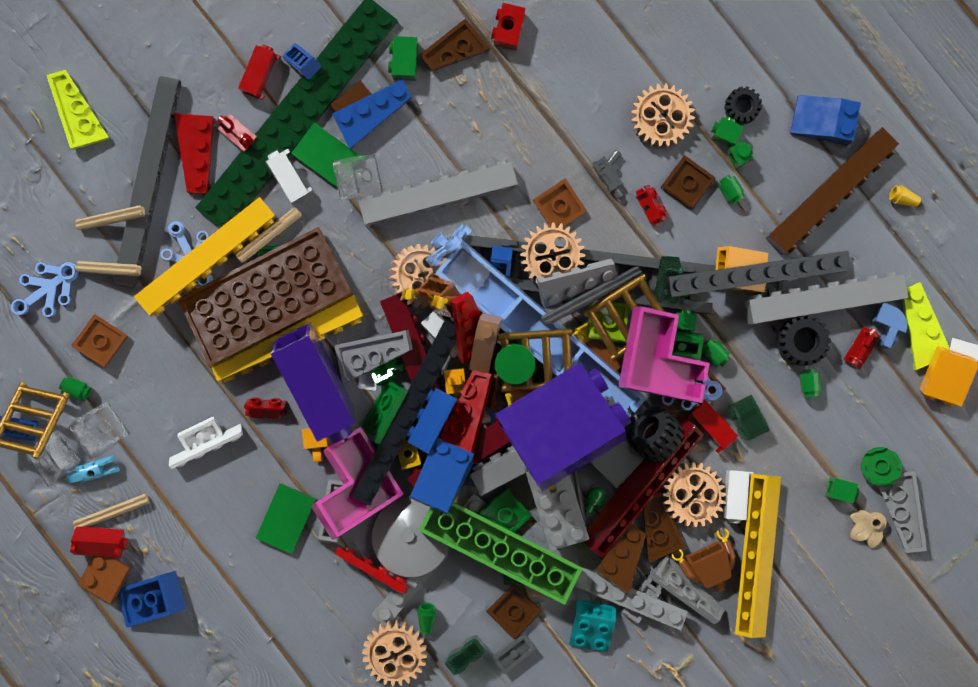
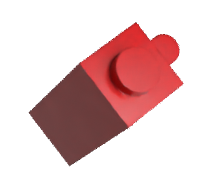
(258, 71)
(713, 425)
(98, 542)

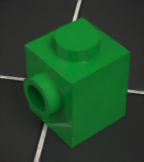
(726, 131)

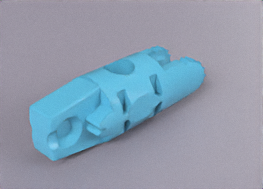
(92, 470)

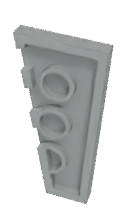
(567, 285)
(367, 354)
(905, 510)
(672, 578)

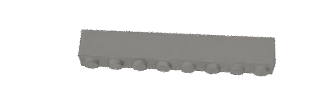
(438, 193)
(826, 299)
(502, 467)

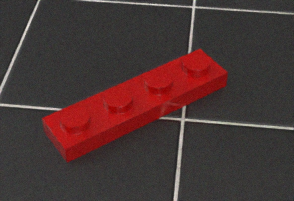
(379, 573)

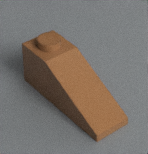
(485, 342)

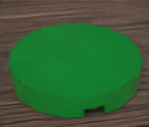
(515, 363)
(881, 467)

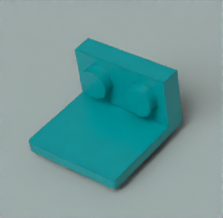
(593, 625)

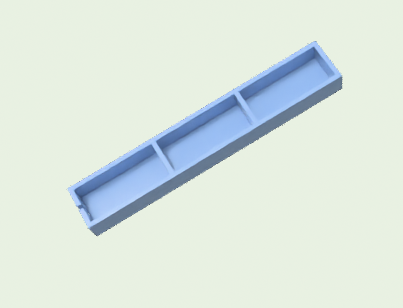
(522, 314)

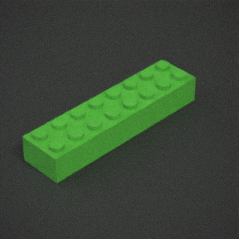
(503, 551)

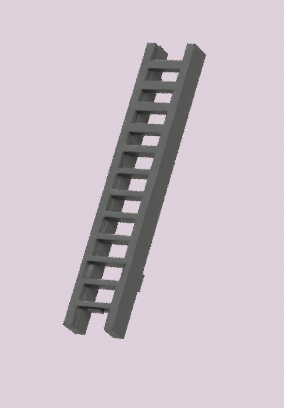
(596, 256)

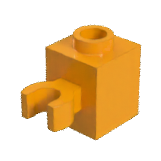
(454, 382)
(310, 442)

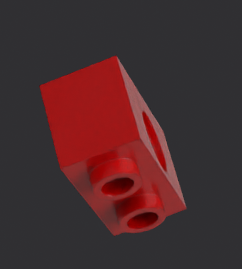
(508, 14)

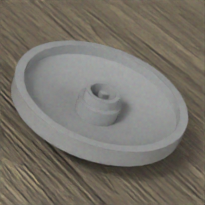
(401, 545)

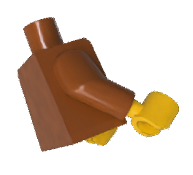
(436, 293)
(710, 564)

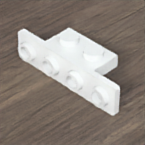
(202, 439)

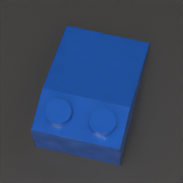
(826, 118)
(442, 476)
(151, 599)

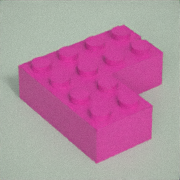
(650, 363)
(350, 460)

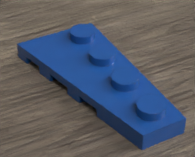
(366, 114)

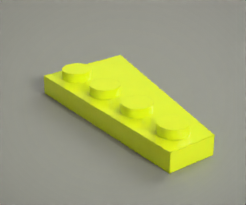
(75, 114)
(922, 326)

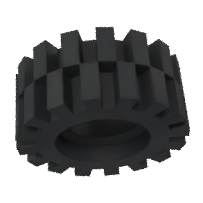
(743, 93)

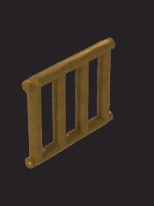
(607, 302)
(545, 335)
(53, 417)

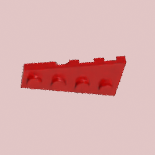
(195, 145)
(465, 321)
(468, 413)

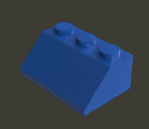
(431, 420)

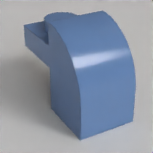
(892, 320)

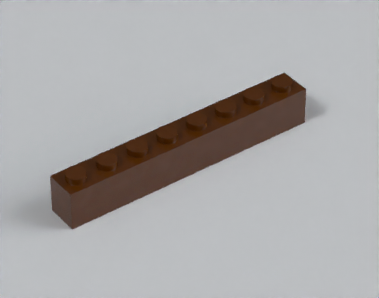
(830, 192)

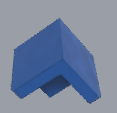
(501, 258)

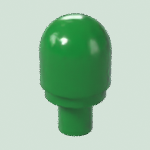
(594, 498)

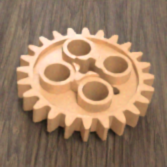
(648, 126)
(548, 236)
(406, 280)
(705, 507)
(403, 668)

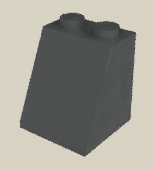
(618, 463)

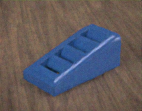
(302, 62)
(23, 436)

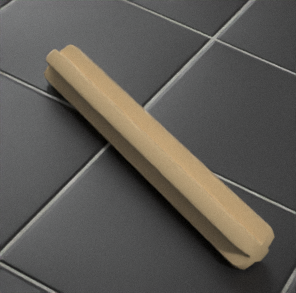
(110, 218)
(267, 235)
(108, 268)
(113, 511)

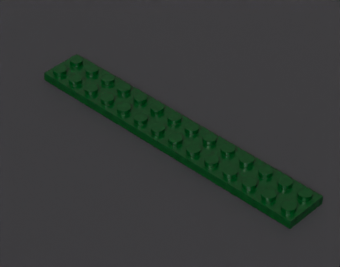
(298, 112)

